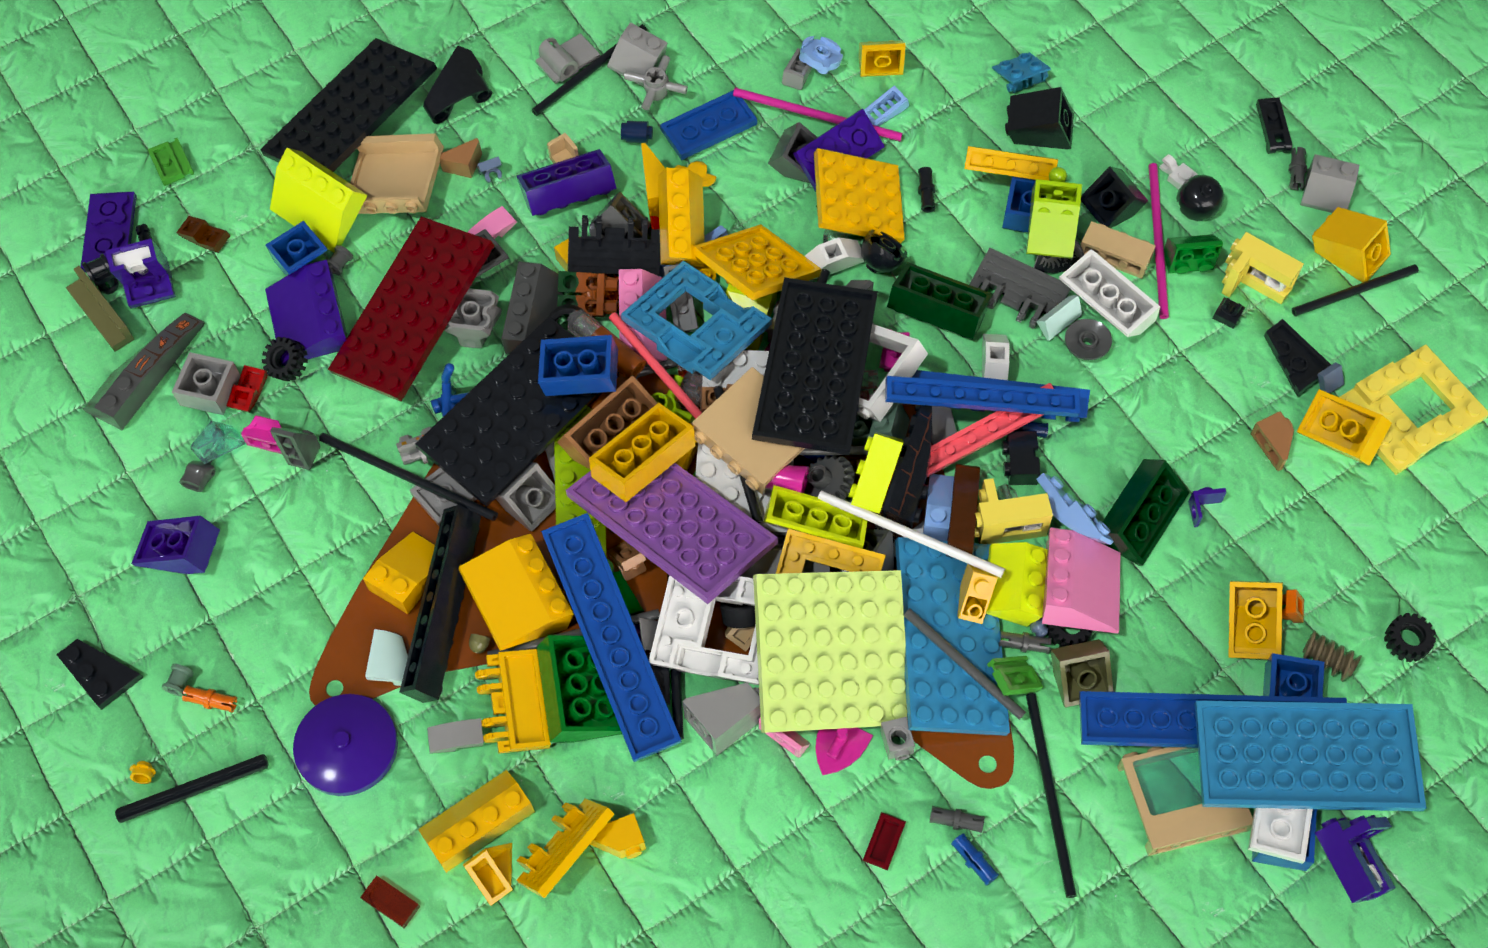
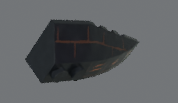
(911, 471)

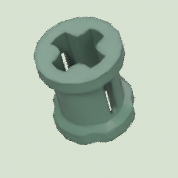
(177, 680)

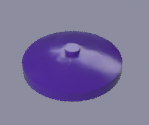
(345, 745)

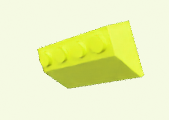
(813, 516)

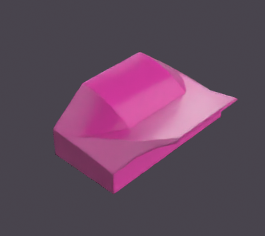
(258, 434)

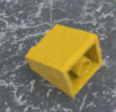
(1353, 242)

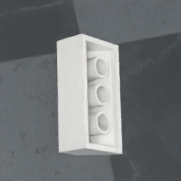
(1111, 294)

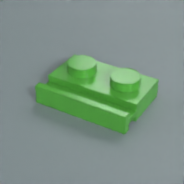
(170, 161)
(1015, 675)

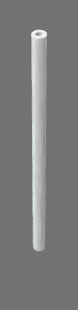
(912, 534)

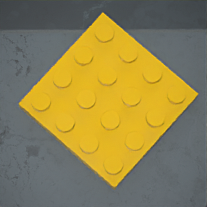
(858, 195)
(755, 261)

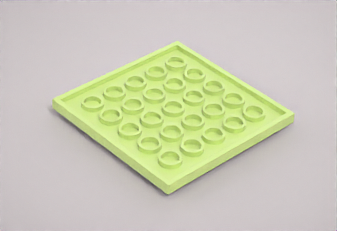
(830, 649)

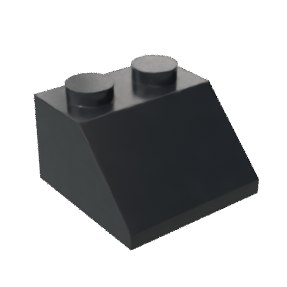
(1113, 198)

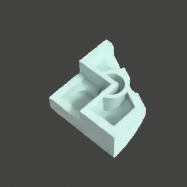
(387, 658)

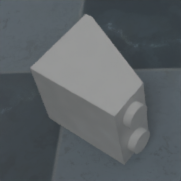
(723, 714)

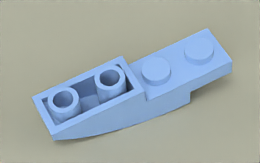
(1073, 513)

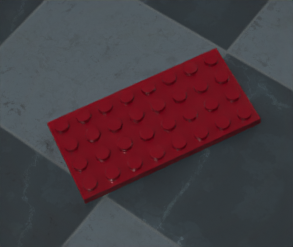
(411, 308)

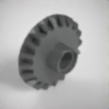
(830, 475)

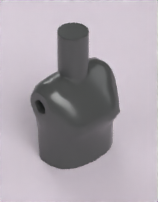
(197, 475)

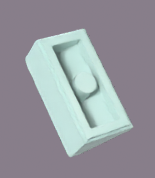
(1060, 317)

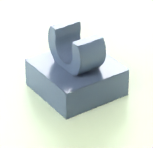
(490, 166)

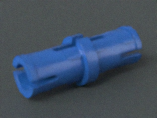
(974, 859)

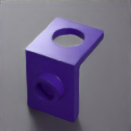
(1204, 496)

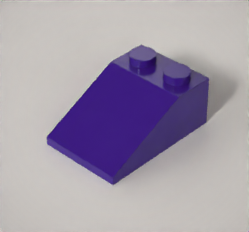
(177, 545)

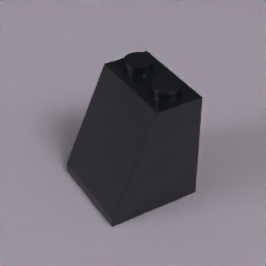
(1040, 119)

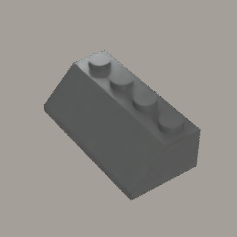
(530, 303)

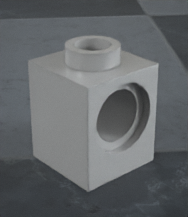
(897, 728)

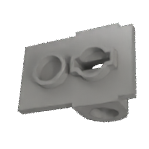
(566, 59)

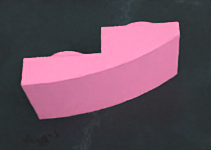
(496, 223)

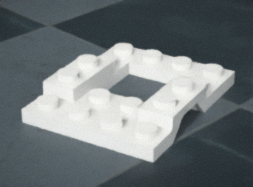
(684, 631)

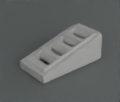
(796, 72)

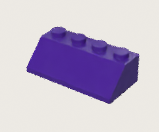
(566, 182)

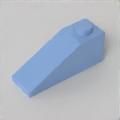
(938, 507)

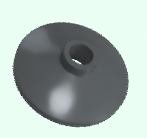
(1088, 331)

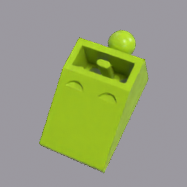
(1054, 216)

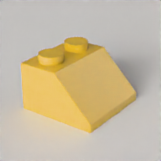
(881, 58)

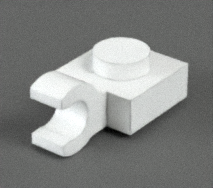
(1177, 174)

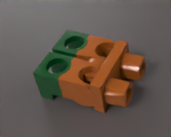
(592, 291)

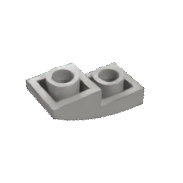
(455, 735)

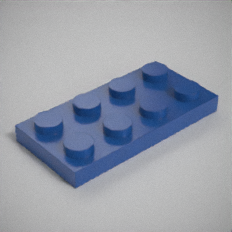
(708, 124)

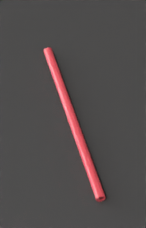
(655, 365)

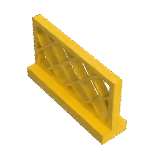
(1009, 163)

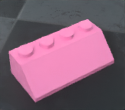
(632, 285)

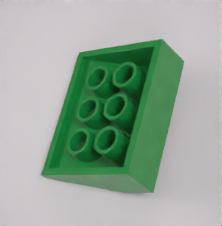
(573, 691)

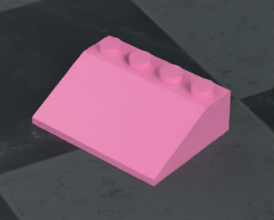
(1081, 583)

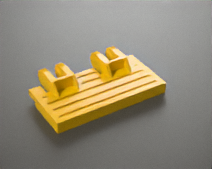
(519, 698)
(564, 847)

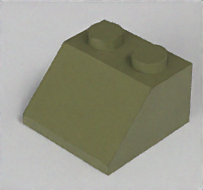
(1081, 668)

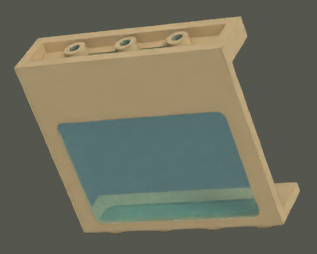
(1170, 800)

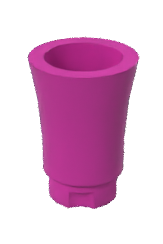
(791, 478)

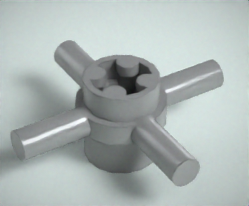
(656, 83)

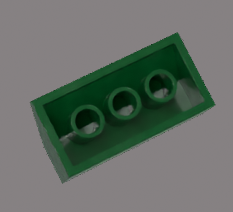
(939, 300)
(1145, 510)

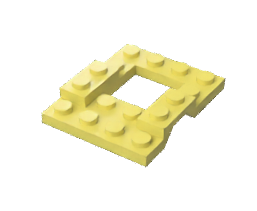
(1404, 441)

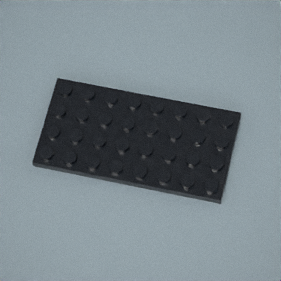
(352, 105)
(815, 366)
(503, 421)

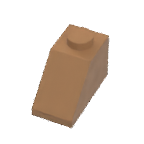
(1274, 438)

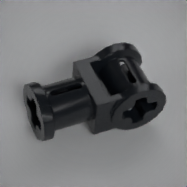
(99, 273)

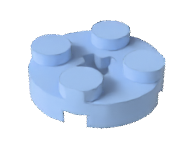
(811, 54)

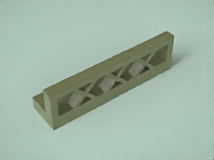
(99, 311)

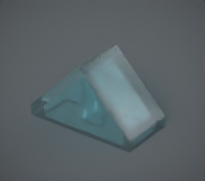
(216, 441)

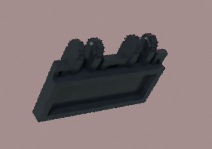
(613, 252)

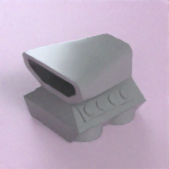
(474, 318)

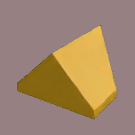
(492, 871)

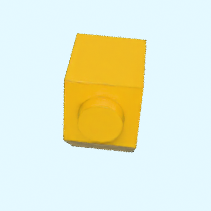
(621, 838)

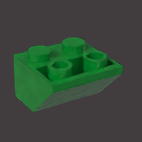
(1192, 253)

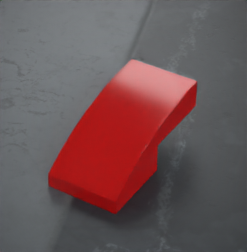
(248, 389)

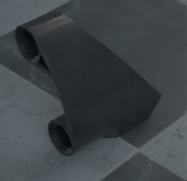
(457, 81)

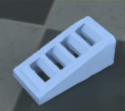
(887, 97)

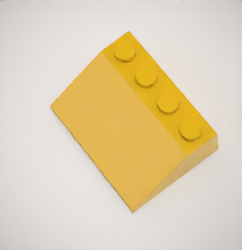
(516, 592)

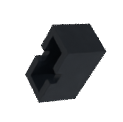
(1021, 464)

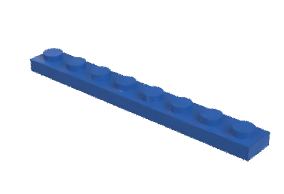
(982, 396)

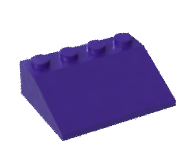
(308, 310)

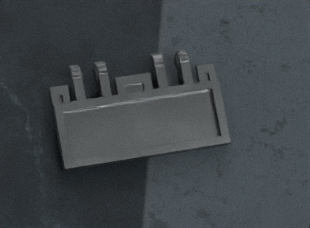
(1019, 285)

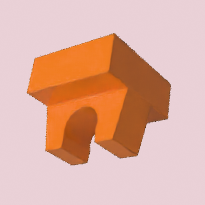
(1294, 606)

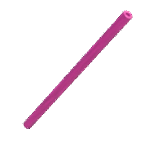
(803, 110)
(1158, 241)

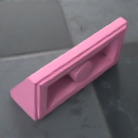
(789, 740)

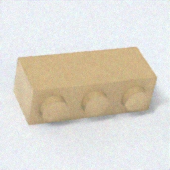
(1118, 249)

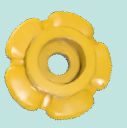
(142, 772)

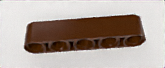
(964, 507)

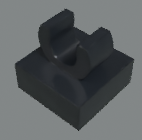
(1228, 312)

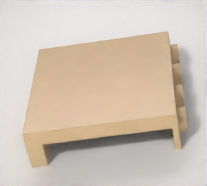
(397, 172)
(728, 430)

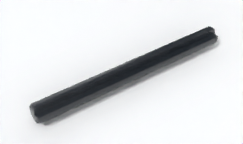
(191, 788)

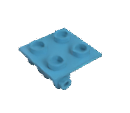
(1022, 71)

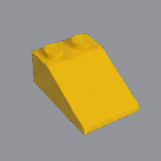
(652, 169)
(1344, 427)
(402, 572)
(1255, 619)

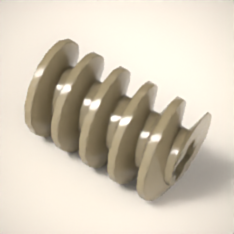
(1332, 657)

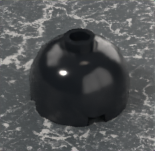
(1200, 197)
(882, 252)

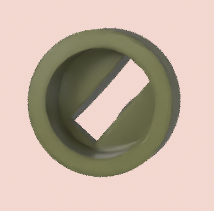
(478, 643)

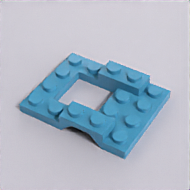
(713, 343)

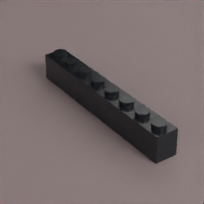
(440, 605)

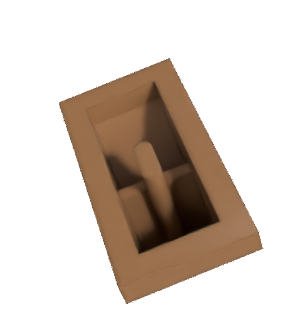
(462, 159)

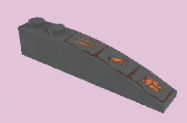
(138, 376)

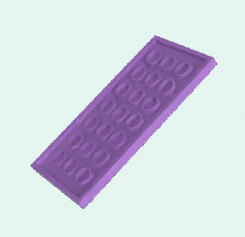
(681, 529)

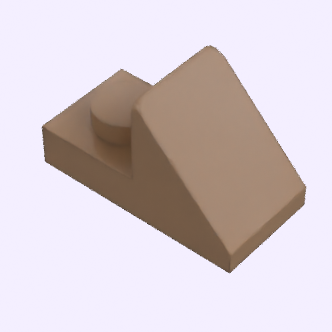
(627, 560)

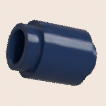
(636, 131)

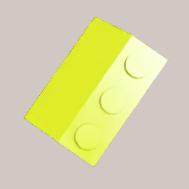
(875, 472)
(1021, 588)

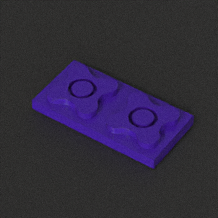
(851, 137)
(108, 223)

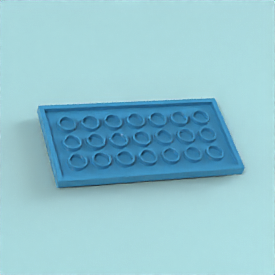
(938, 689)
(1309, 755)

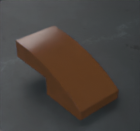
(202, 234)

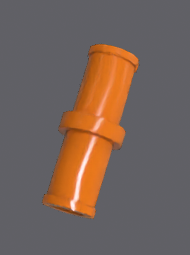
(209, 698)

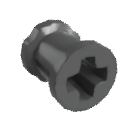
(339, 259)

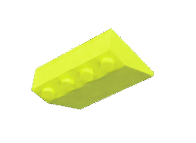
(315, 195)

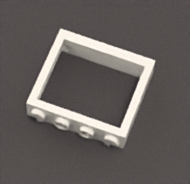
(911, 358)

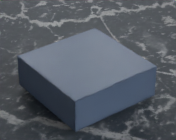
(1331, 378)

